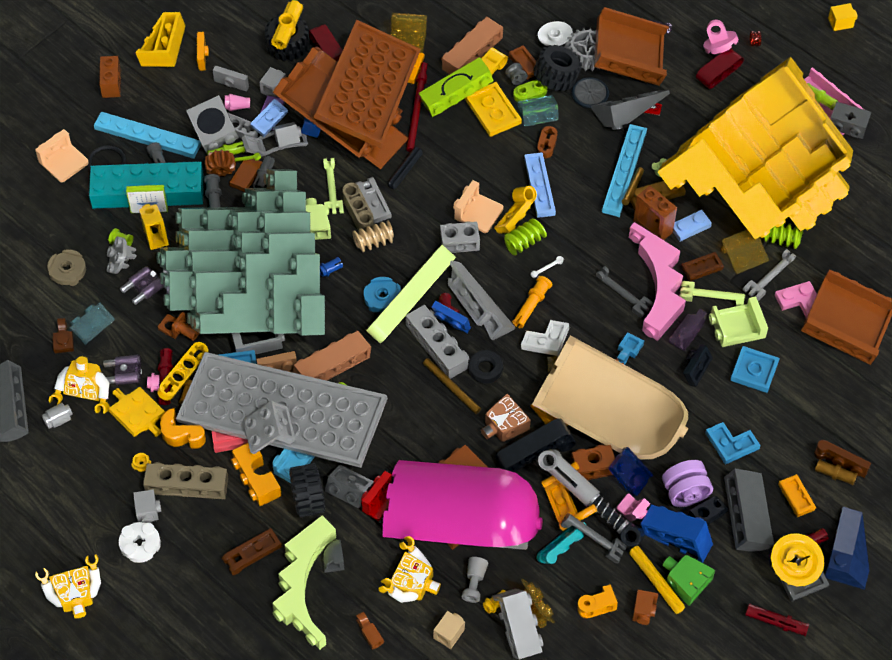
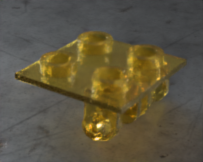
(744, 251)
(542, 611)

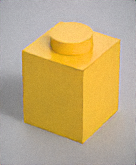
(842, 17)

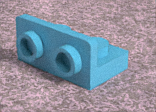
(288, 459)

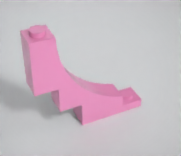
(660, 259)

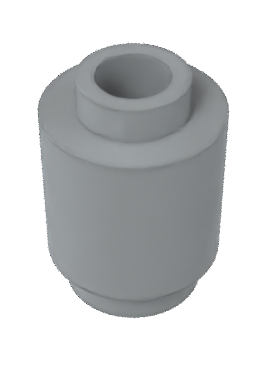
(57, 415)

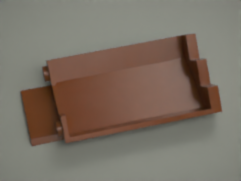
(304, 92)

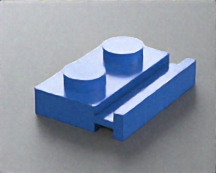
(451, 317)

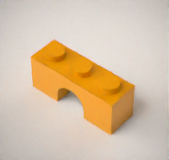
(262, 487)

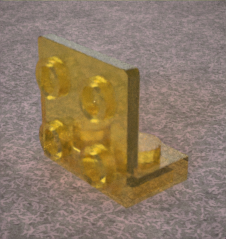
(409, 28)

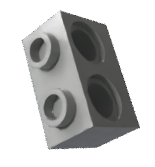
(459, 240)

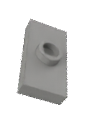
(230, 78)

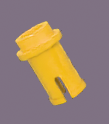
(491, 605)

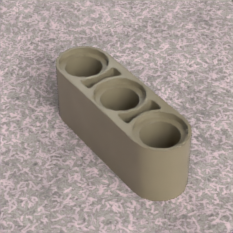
(356, 201)

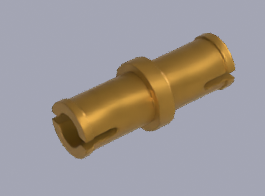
(836, 472)

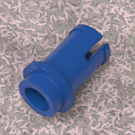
(329, 267)

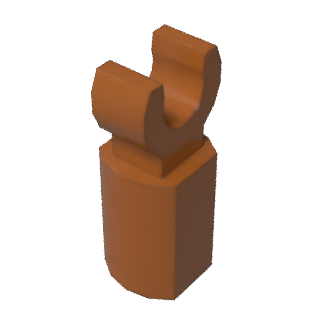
(369, 631)

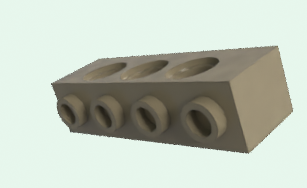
(195, 487)

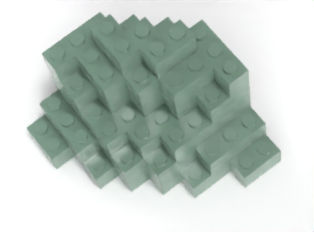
(247, 264)

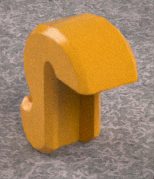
(181, 434)

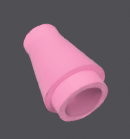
(235, 102)

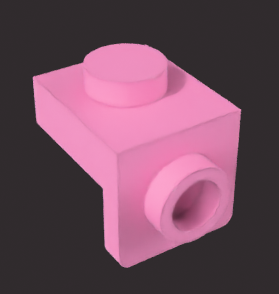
(633, 509)

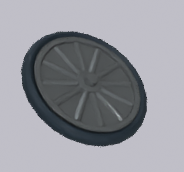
(590, 92)

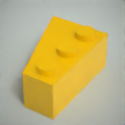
(164, 42)

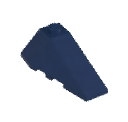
(849, 555)

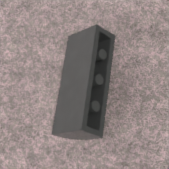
(12, 403)
(748, 510)

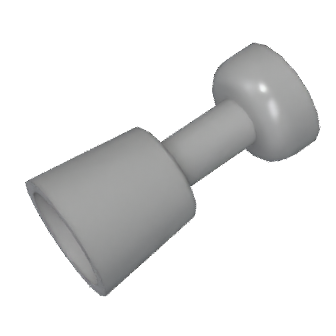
(476, 571)

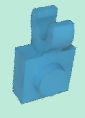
(629, 347)

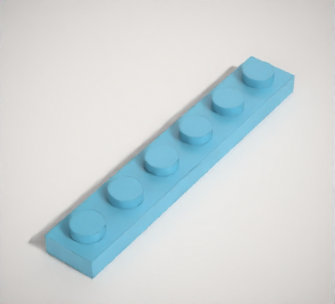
(147, 134)
(624, 170)

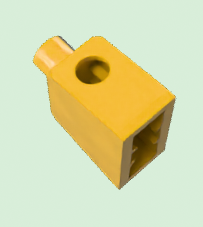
(151, 218)

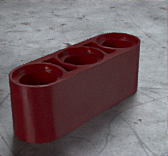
(323, 38)
(719, 68)

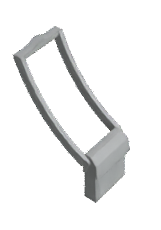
(256, 145)

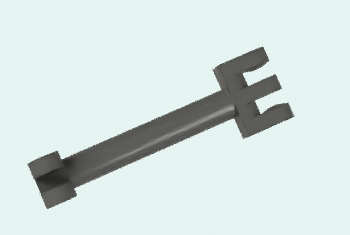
(640, 306)
(614, 548)

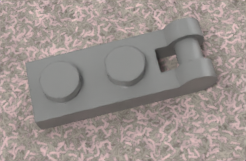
(374, 200)

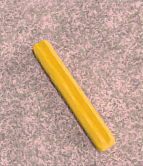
(657, 579)

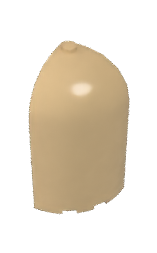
(612, 402)

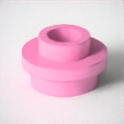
(153, 382)

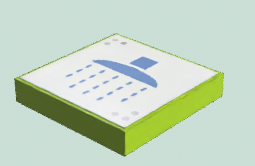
(147, 194)

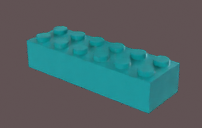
(181, 182)

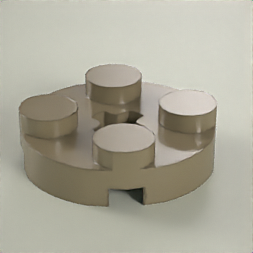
(70, 276)

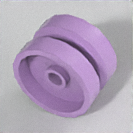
(687, 483)

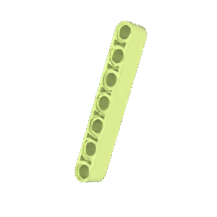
(410, 294)

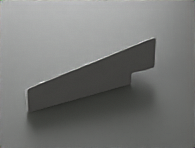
(477, 302)

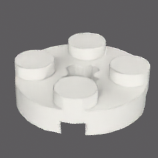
(139, 531)

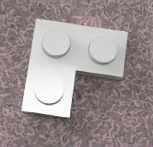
(546, 343)

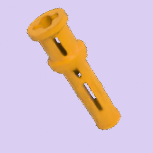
(536, 295)

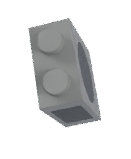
(212, 124)

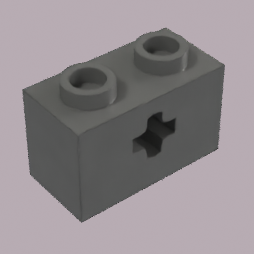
(850, 119)

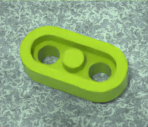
(531, 90)

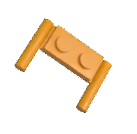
(562, 501)

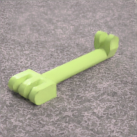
(332, 203)
(688, 291)

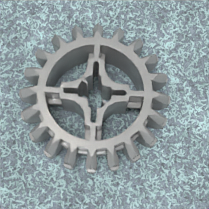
(579, 43)

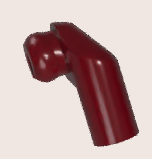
(445, 300)

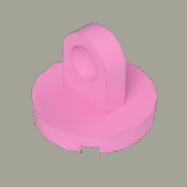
(719, 41)

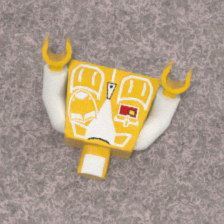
(83, 381)
(411, 577)
(73, 588)

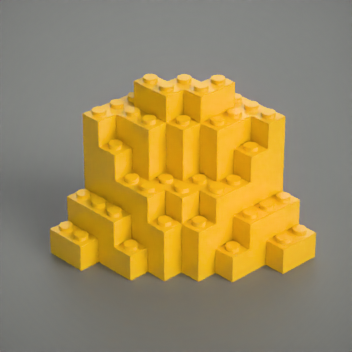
(767, 155)

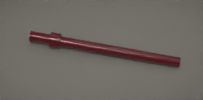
(421, 80)

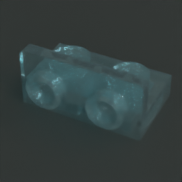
(538, 110)
(92, 323)

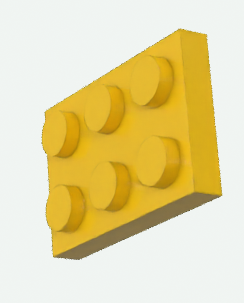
(493, 109)

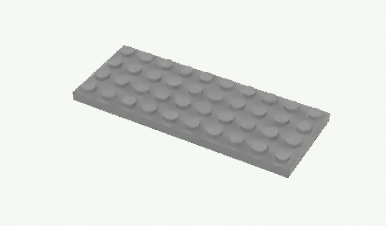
(325, 416)

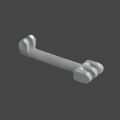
(758, 288)

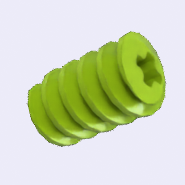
(785, 234)
(524, 235)

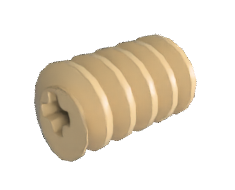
(373, 236)

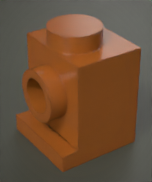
(645, 606)

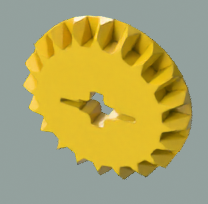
(801, 547)

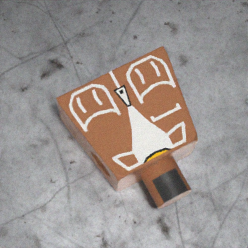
(505, 420)

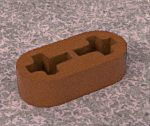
(548, 142)

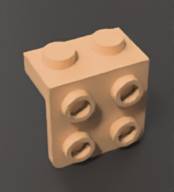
(60, 156)
(477, 208)

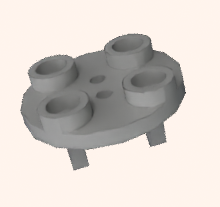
(118, 254)

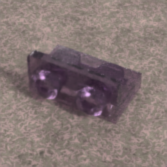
(688, 329)

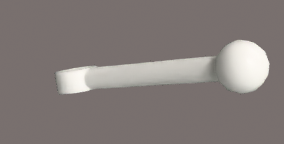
(559, 260)

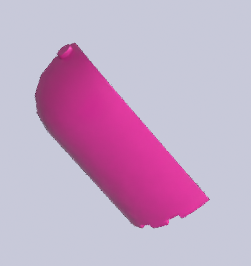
(460, 505)

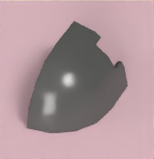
(333, 557)

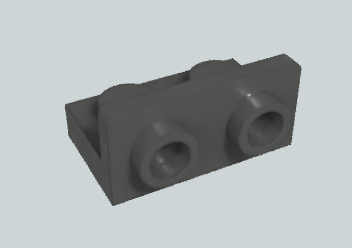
(348, 485)

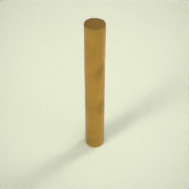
(631, 189)

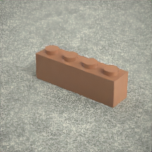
(473, 45)
(335, 358)

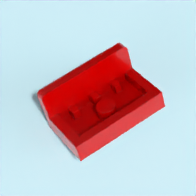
(375, 501)

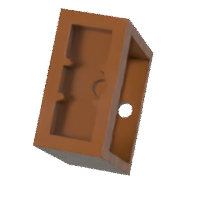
(646, 203)

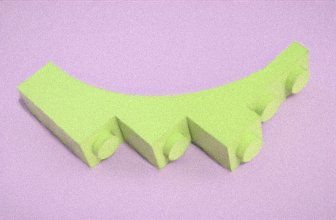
(302, 553)

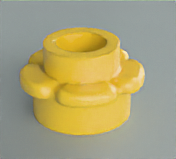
(140, 457)

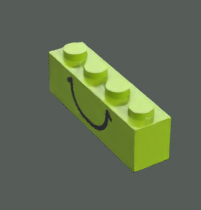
(456, 87)

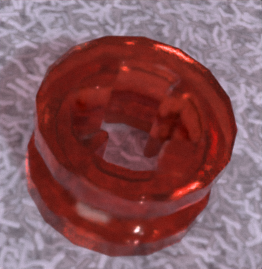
(755, 38)

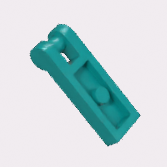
(559, 545)

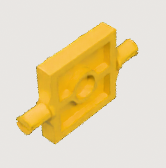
(137, 411)

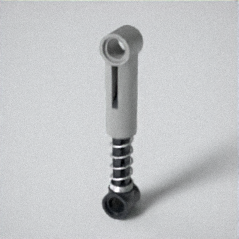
(588, 495)

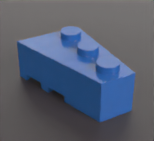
(679, 530)

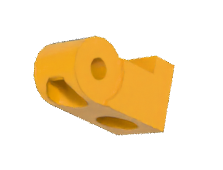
(597, 604)

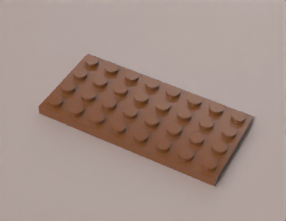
(367, 84)

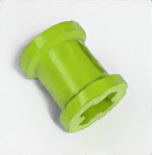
(115, 232)

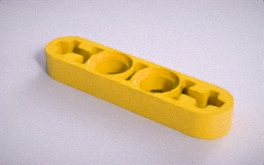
(182, 370)

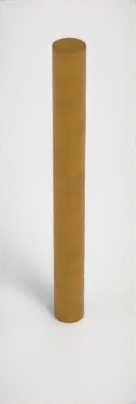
(452, 386)

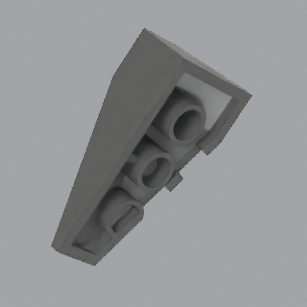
(623, 111)

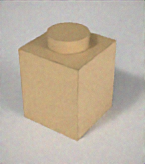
(449, 629)

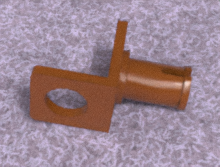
(179, 326)

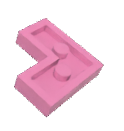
(797, 295)

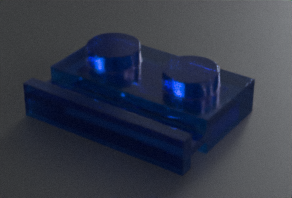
(630, 471)

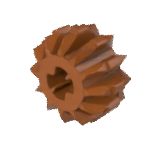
(220, 162)

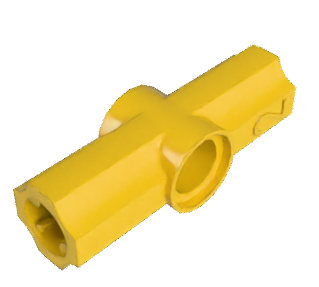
(287, 24)

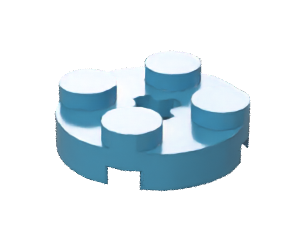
(379, 285)

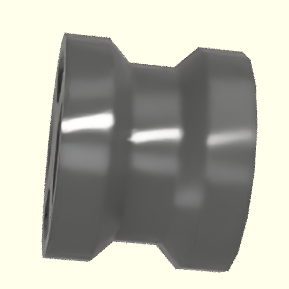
(516, 74)

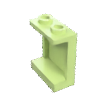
(739, 323)

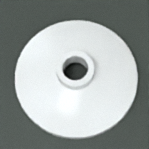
(554, 33)

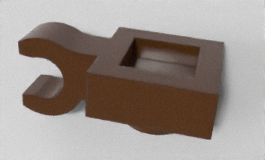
(63, 339)

